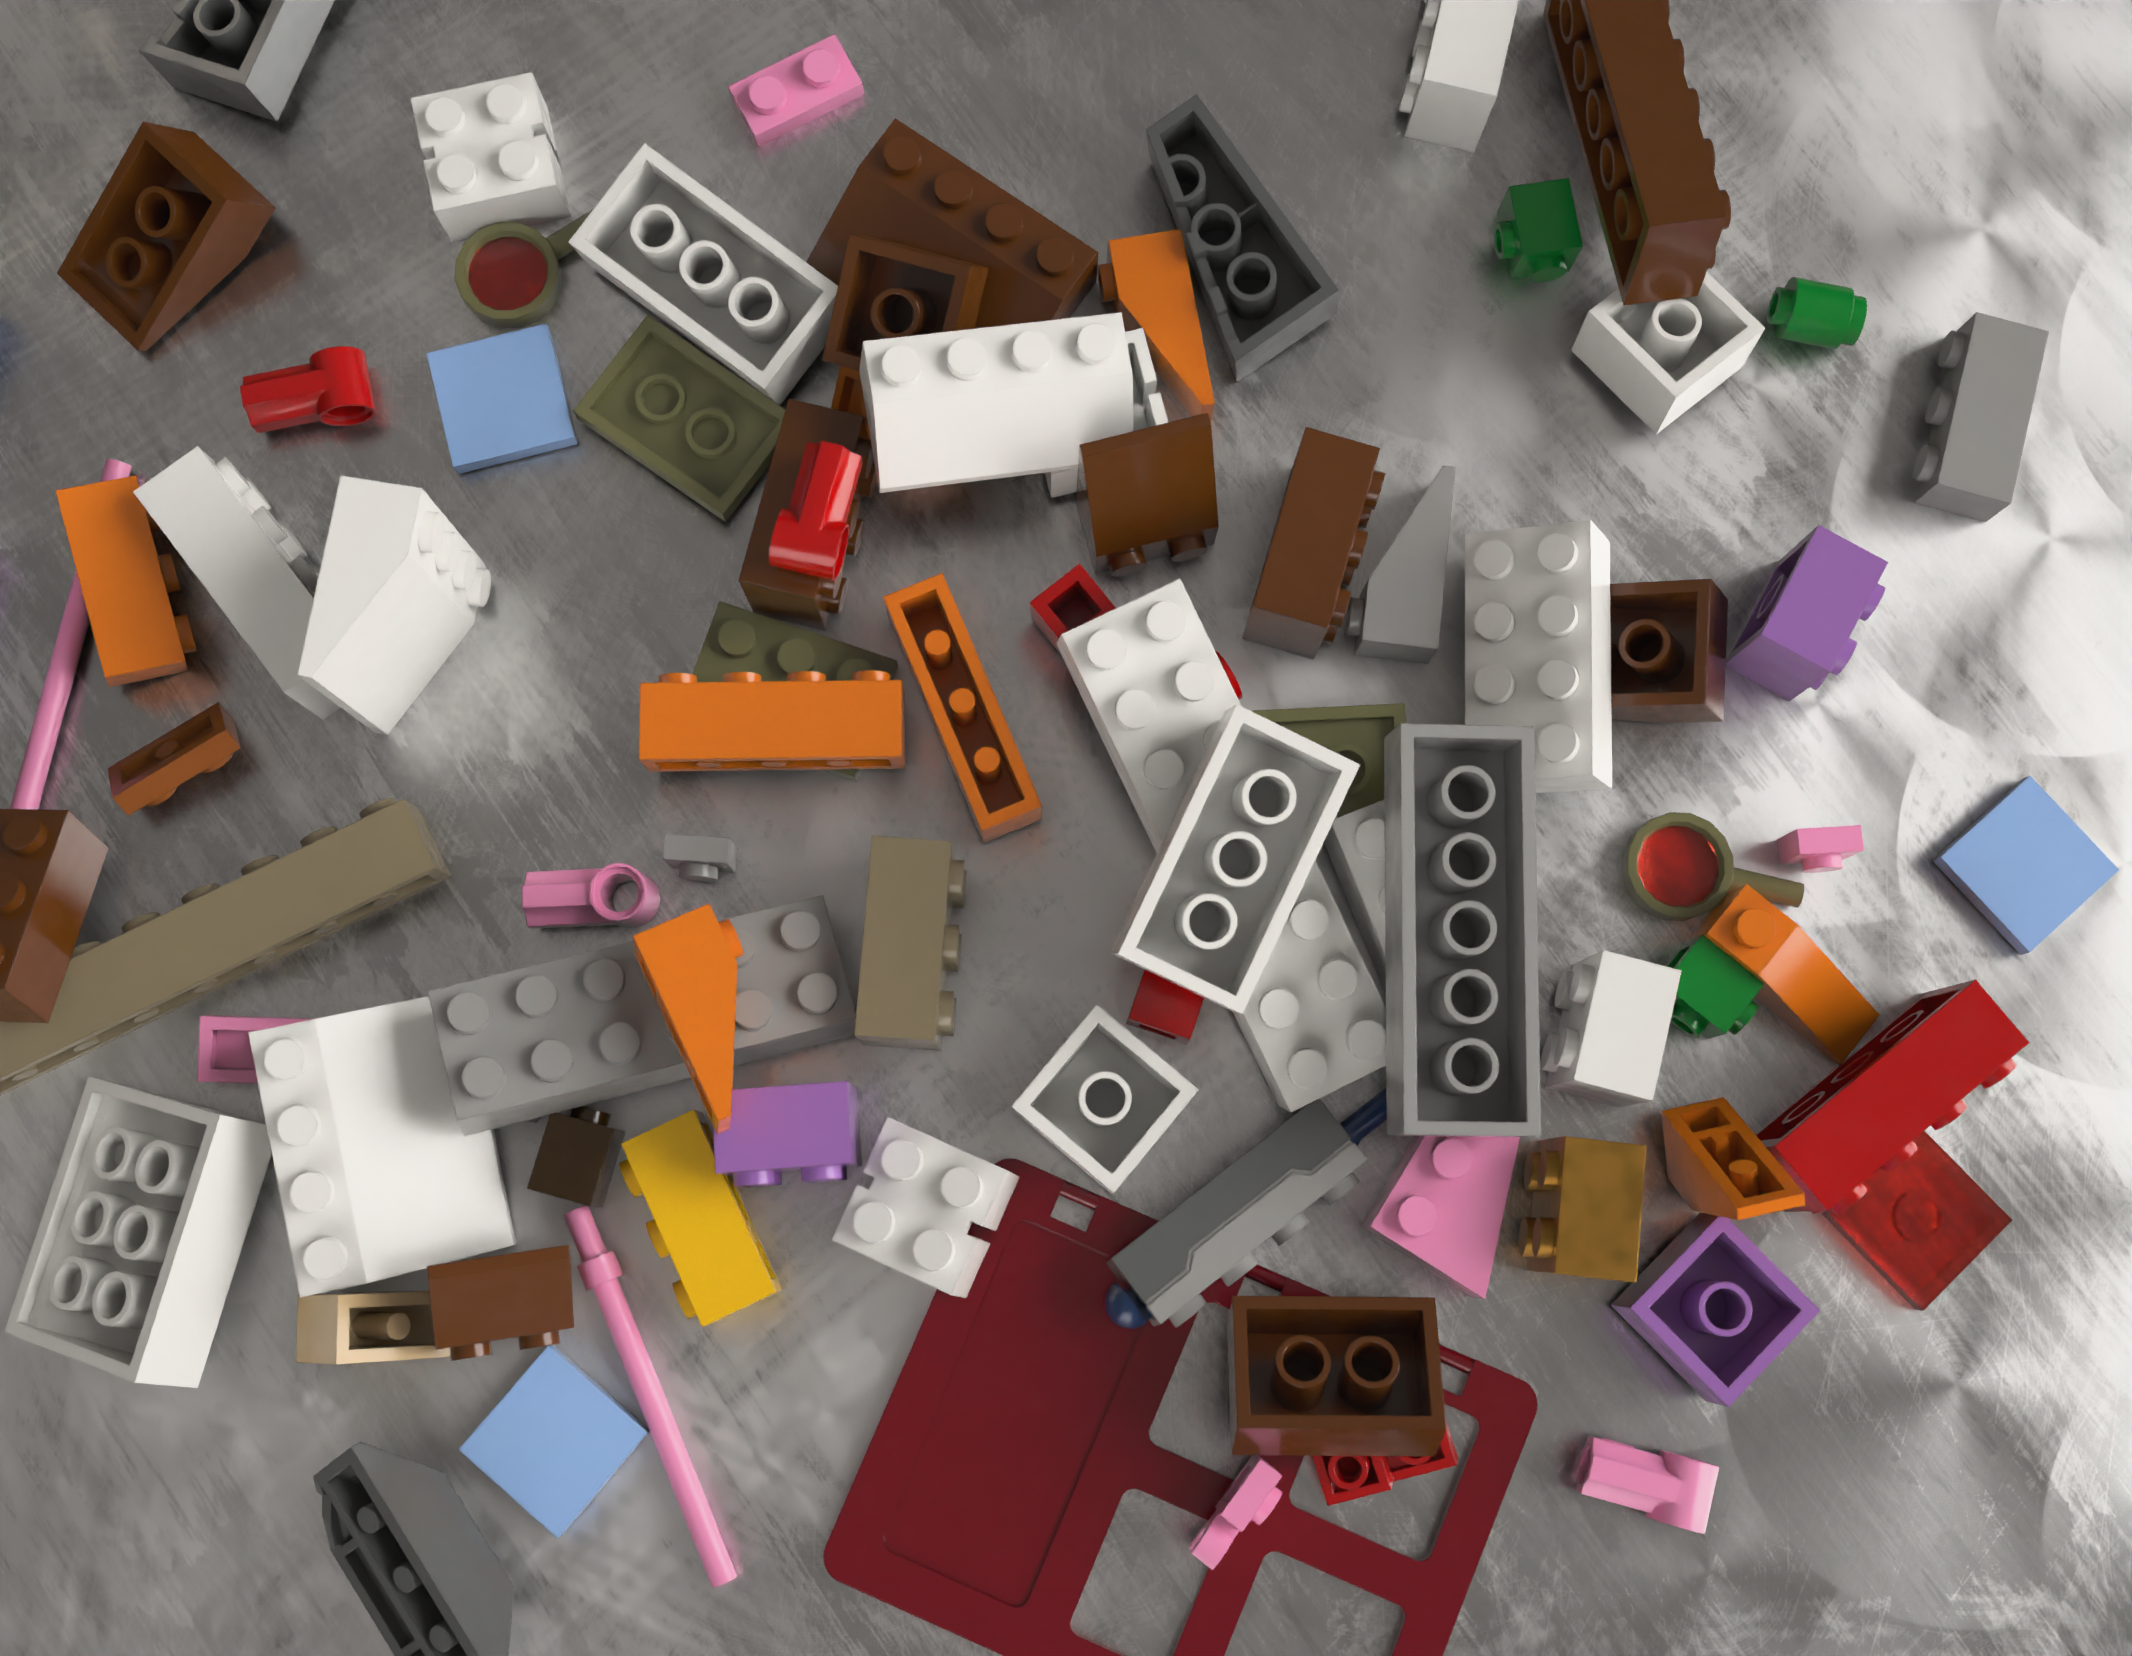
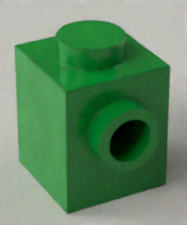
(1538, 230)
(1712, 990)

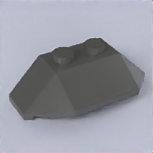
(415, 1556)

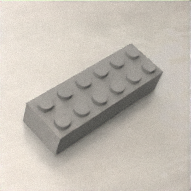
(1461, 931)
(594, 1031)

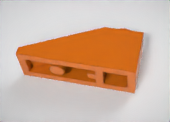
(1154, 292)
(1796, 974)
(695, 985)
(1723, 1164)

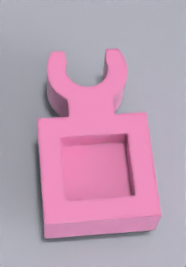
(1247, 1499)

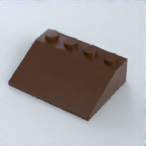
(938, 204)

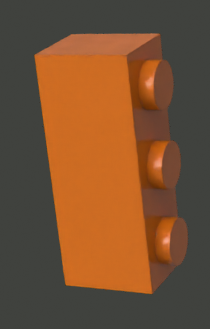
(125, 582)

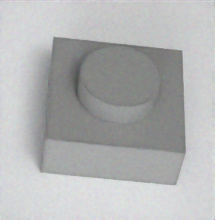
(699, 856)

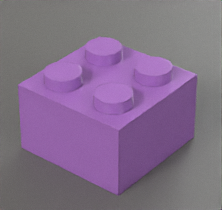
(1808, 614)
(789, 1131)
(1715, 1308)

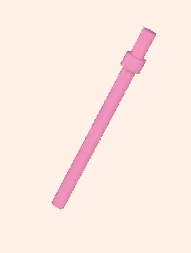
(57, 684)
(601, 1273)

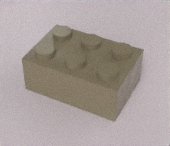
(909, 943)

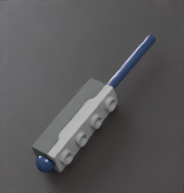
(1237, 1212)

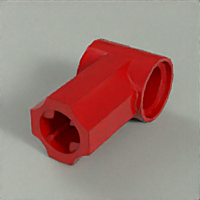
(327, 390)
(814, 529)

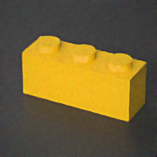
(698, 1219)

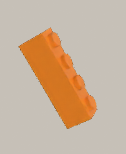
(963, 708)
(772, 723)

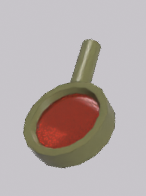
(512, 272)
(1685, 867)

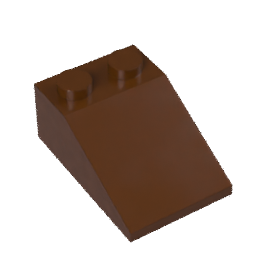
(163, 233)
(1148, 495)
(1668, 651)

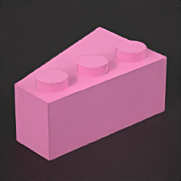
(1447, 1206)

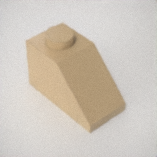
(365, 1327)

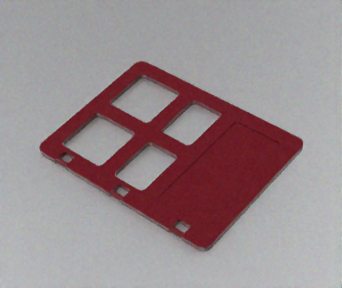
(1037, 1417)

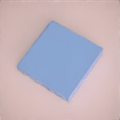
(502, 398)
(2025, 865)
(554, 1440)

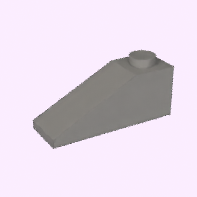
(1404, 595)

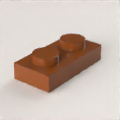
(161, 766)

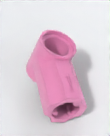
(586, 897)
(1661, 1484)

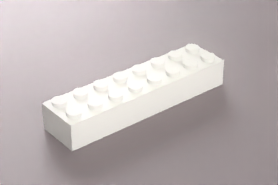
(1156, 706)

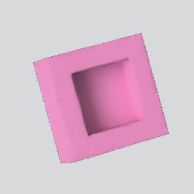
(1821, 847)

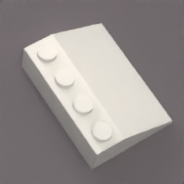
(388, 600)
(374, 1149)
(141, 1234)

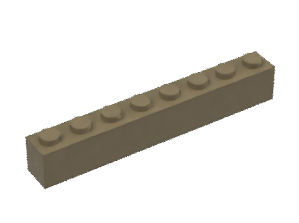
(226, 935)

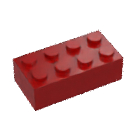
(1892, 1092)

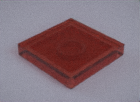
(1921, 1222)

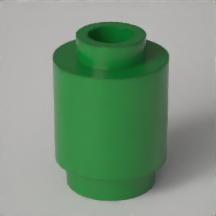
(1817, 313)

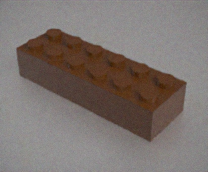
(1640, 143)

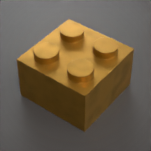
(1584, 1208)

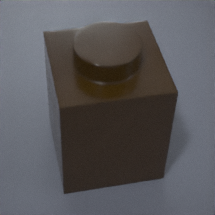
(577, 1156)

